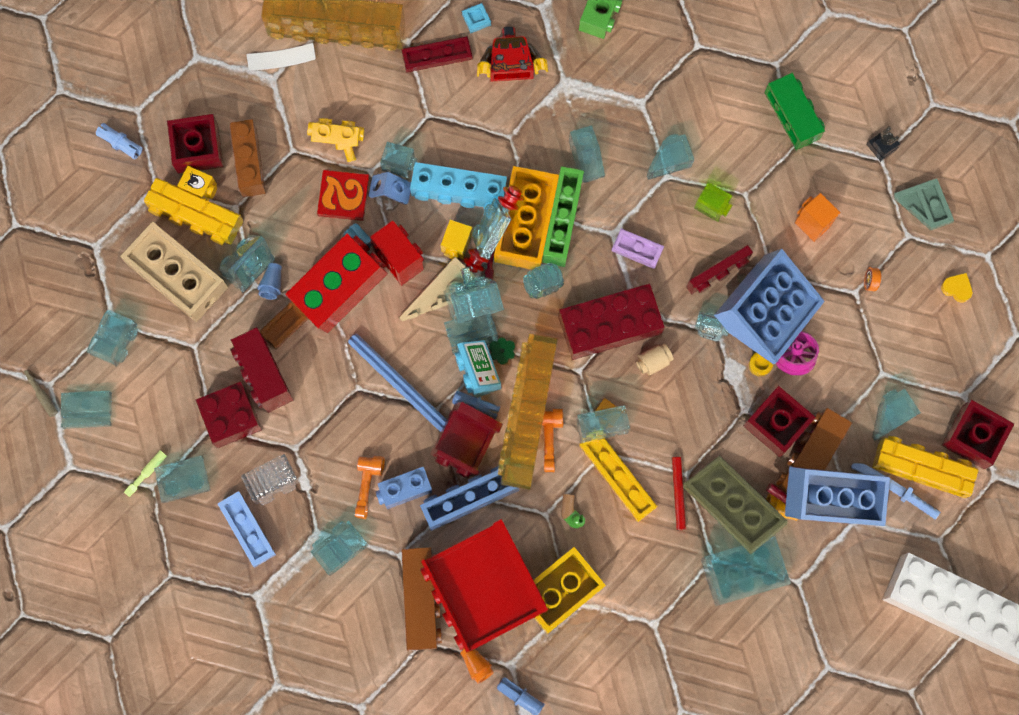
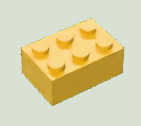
(566, 588)

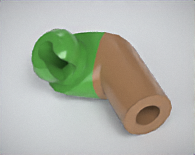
(569, 514)

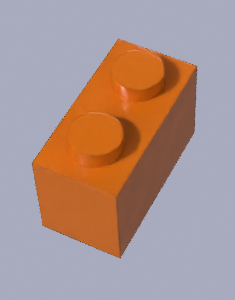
(816, 216)

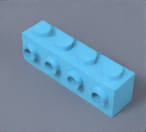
(456, 185)

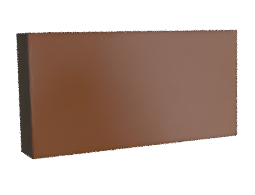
(283, 325)

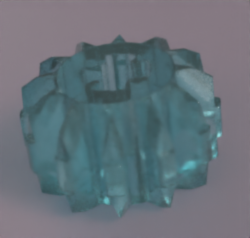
(543, 280)

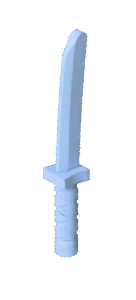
(905, 494)

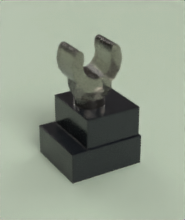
(884, 144)

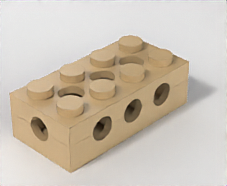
(156, 242)

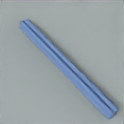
(397, 381)

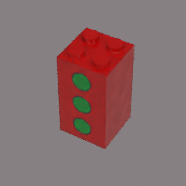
(337, 282)

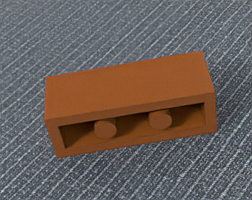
(247, 158)

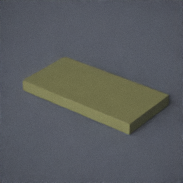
(735, 504)

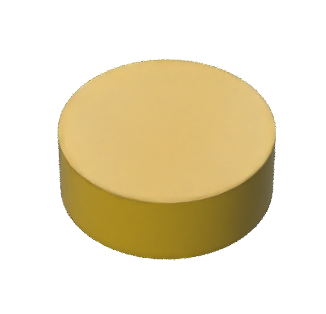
(759, 365)

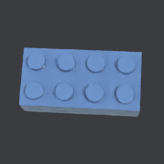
(837, 496)

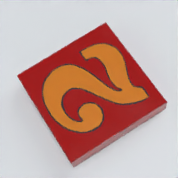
(343, 195)

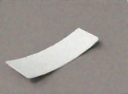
(281, 58)

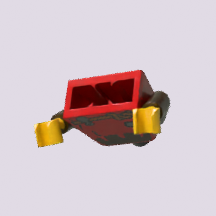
(511, 58)

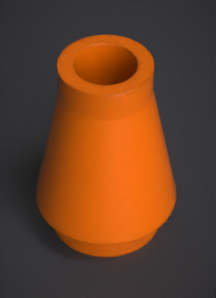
(477, 665)

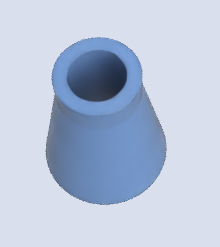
(271, 282)

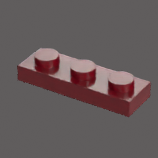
(720, 270)

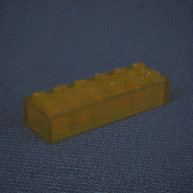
(336, 21)
(527, 411)

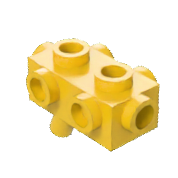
(342, 135)

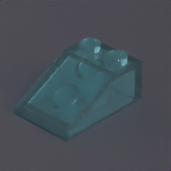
(247, 262)

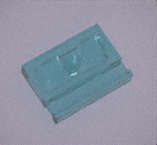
(86, 409)
(182, 479)

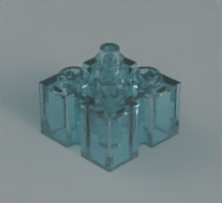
(474, 298)

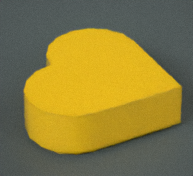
(958, 287)

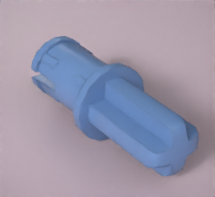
(477, 403)
(520, 696)

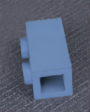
(403, 488)

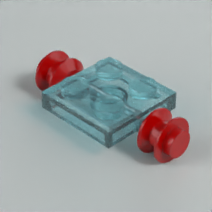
(492, 227)

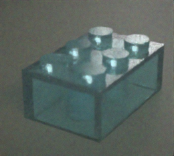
(739, 574)

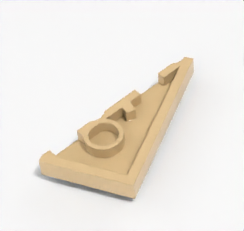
(433, 296)

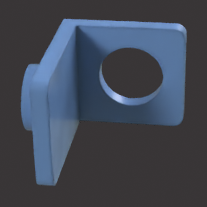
(391, 186)

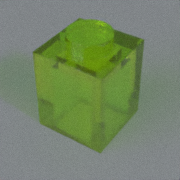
(714, 202)

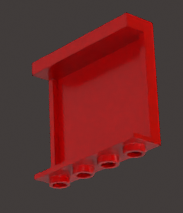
(483, 587)

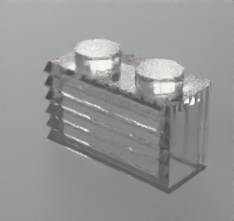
(270, 480)

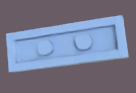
(246, 529)

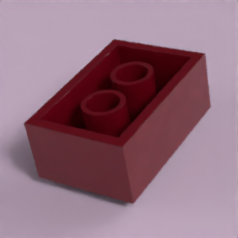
(260, 370)

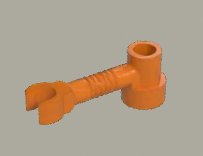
(551, 420)
(370, 467)

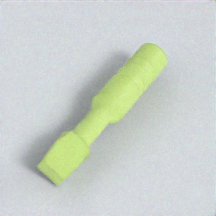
(146, 472)

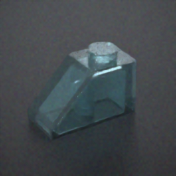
(587, 153)
(671, 157)
(894, 412)

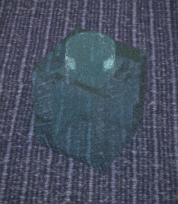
(398, 159)

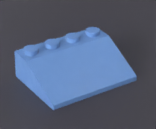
(770, 306)

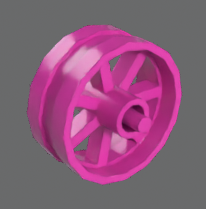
(796, 352)

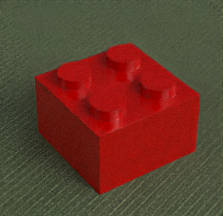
(397, 252)

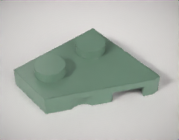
(926, 204)

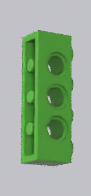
(599, 23)
(563, 216)

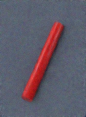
(678, 493)

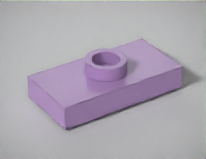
(637, 248)

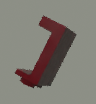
(465, 439)

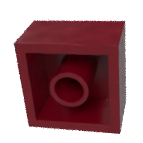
(195, 143)
(228, 415)
(779, 421)
(978, 434)

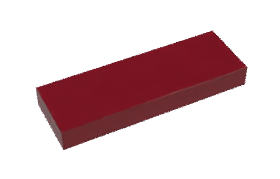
(437, 54)

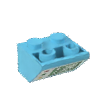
(479, 368)

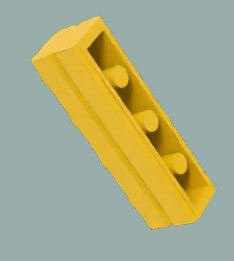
(193, 211)
(925, 467)

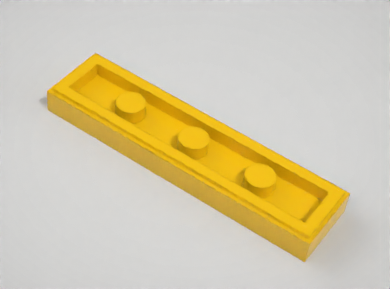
(619, 478)

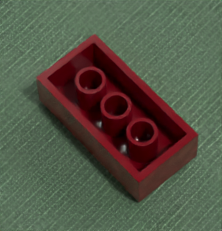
(610, 321)

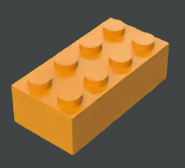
(527, 232)

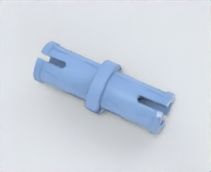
(119, 141)

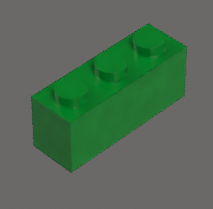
(795, 111)

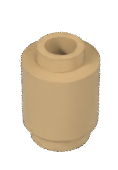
(654, 359)

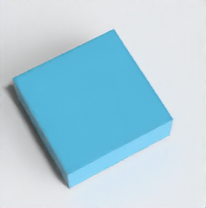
(476, 18)

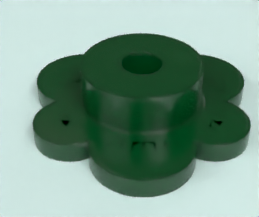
(508, 346)

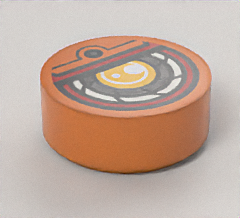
(872, 279)

